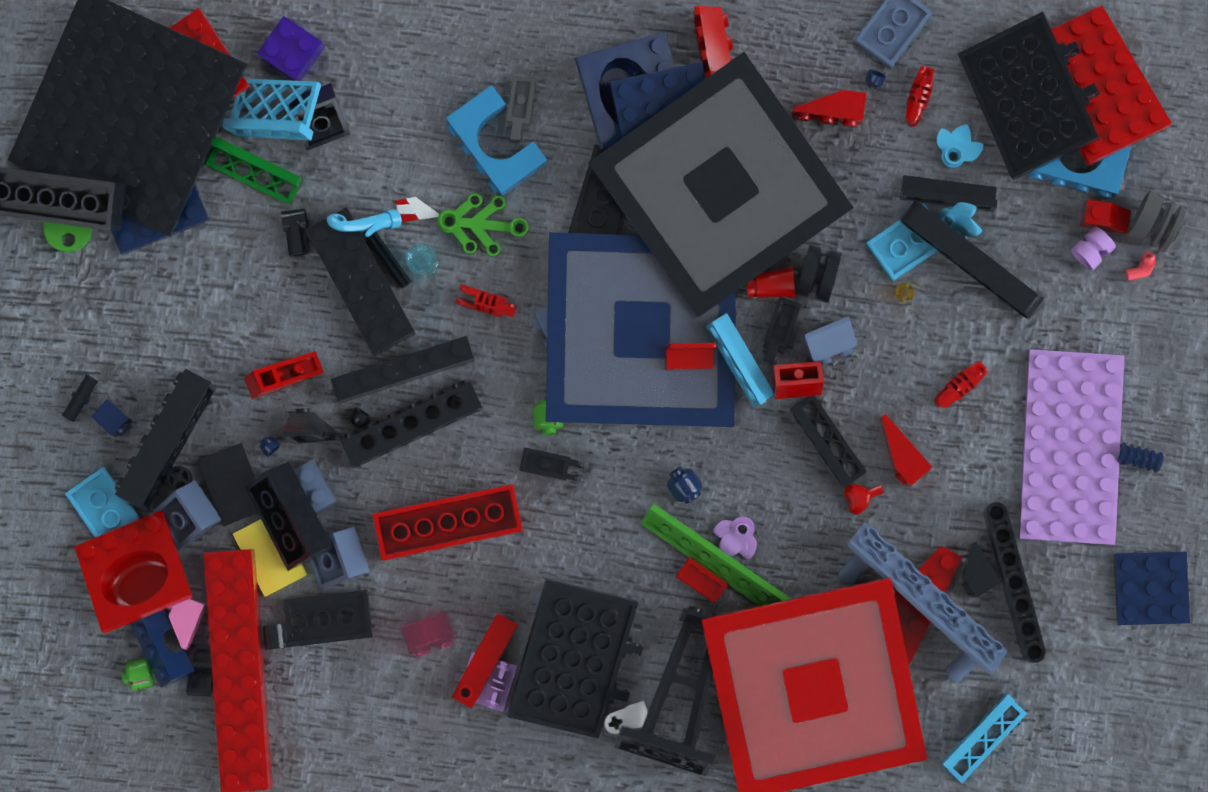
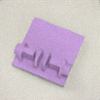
(498, 686)

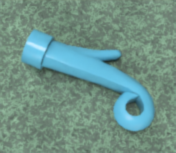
(388, 219)

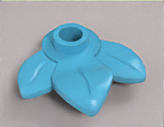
(958, 143)
(961, 219)

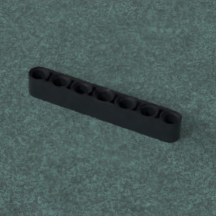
(971, 260)
(1022, 591)

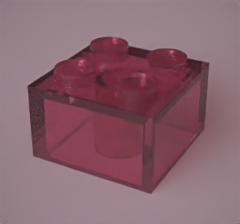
(429, 633)

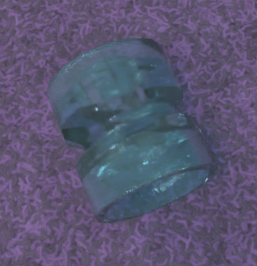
(422, 261)

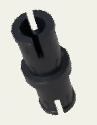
(80, 398)

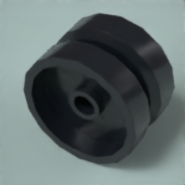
(818, 273)

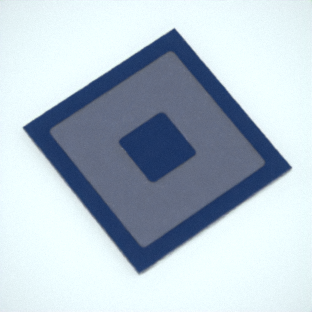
(609, 335)

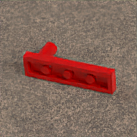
(484, 660)

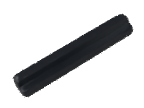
(388, 259)

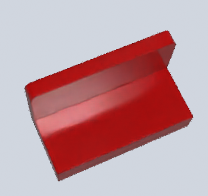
(689, 356)

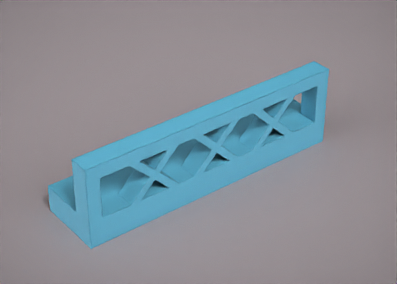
(740, 360)
(977, 732)

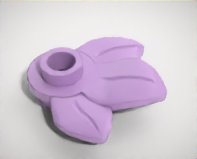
(734, 540)

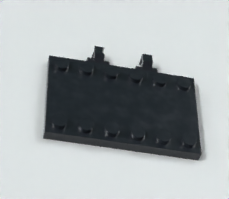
(1030, 95)
(573, 658)

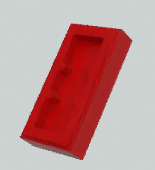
(701, 580)

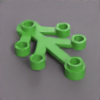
(479, 224)

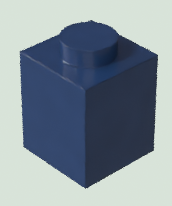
(112, 419)

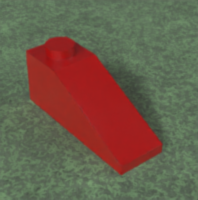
(282, 375)
(904, 457)

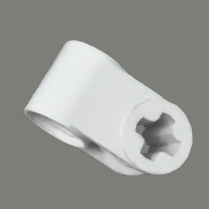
(630, 716)

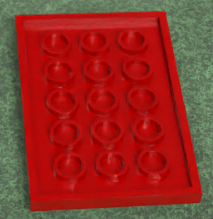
(1126, 103)

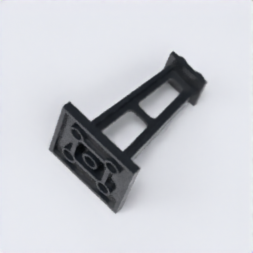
(661, 749)

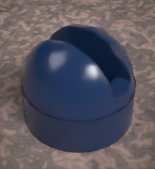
(876, 78)
(269, 445)

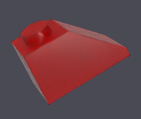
(1105, 216)

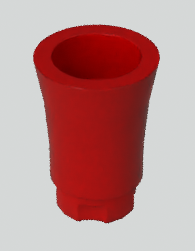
(773, 284)

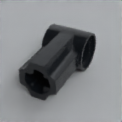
(294, 224)

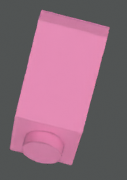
(186, 619)

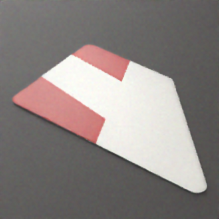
(414, 209)

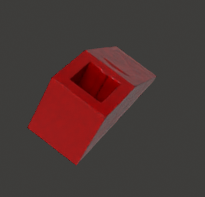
(837, 107)

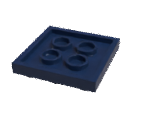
(1151, 588)

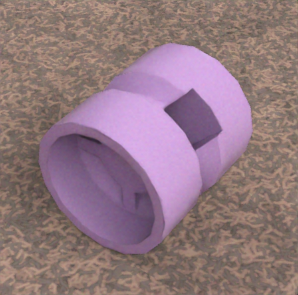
(1093, 248)

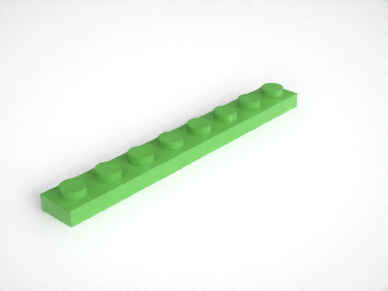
(711, 557)

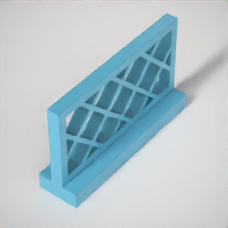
(268, 125)

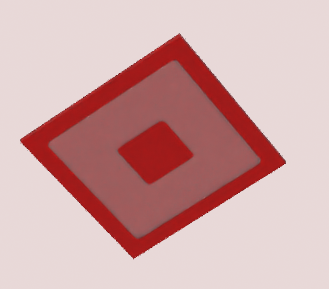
(815, 688)

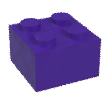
(290, 50)

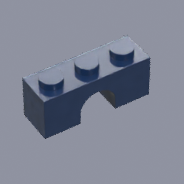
(166, 665)

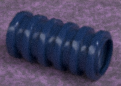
(1140, 457)

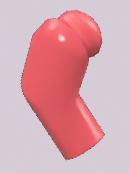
(1144, 267)

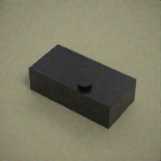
(288, 516)

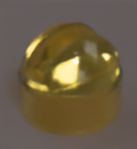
(899, 292)

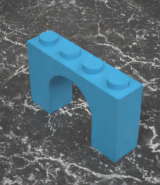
(503, 173)
(1103, 180)

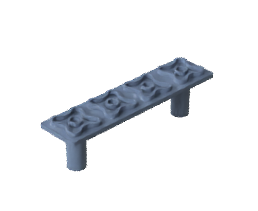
(936, 605)

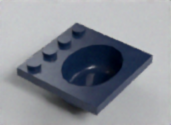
(617, 63)

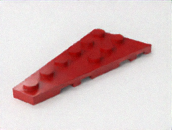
(940, 569)

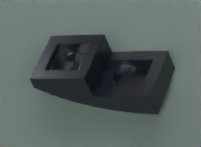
(200, 680)

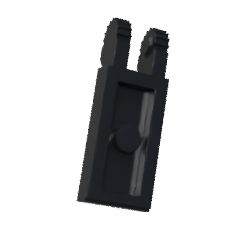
(550, 465)

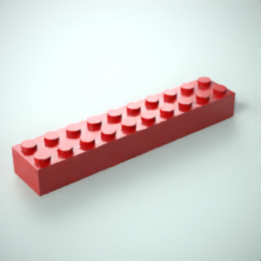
(238, 671)

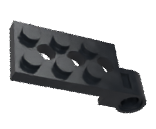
(286, 635)

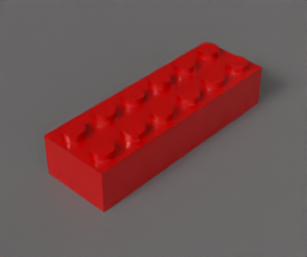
(447, 522)

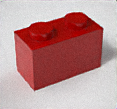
(797, 380)

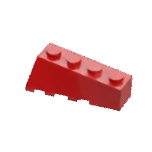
(712, 38)

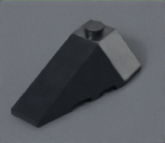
(308, 428)

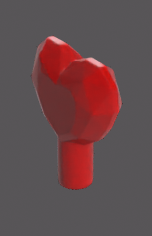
(860, 497)

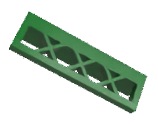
(258, 163)

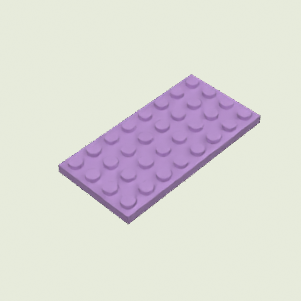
(1071, 447)

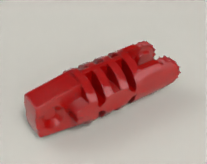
(919, 95)
(486, 302)
(961, 384)

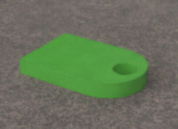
(56, 232)

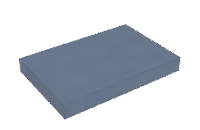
(893, 29)

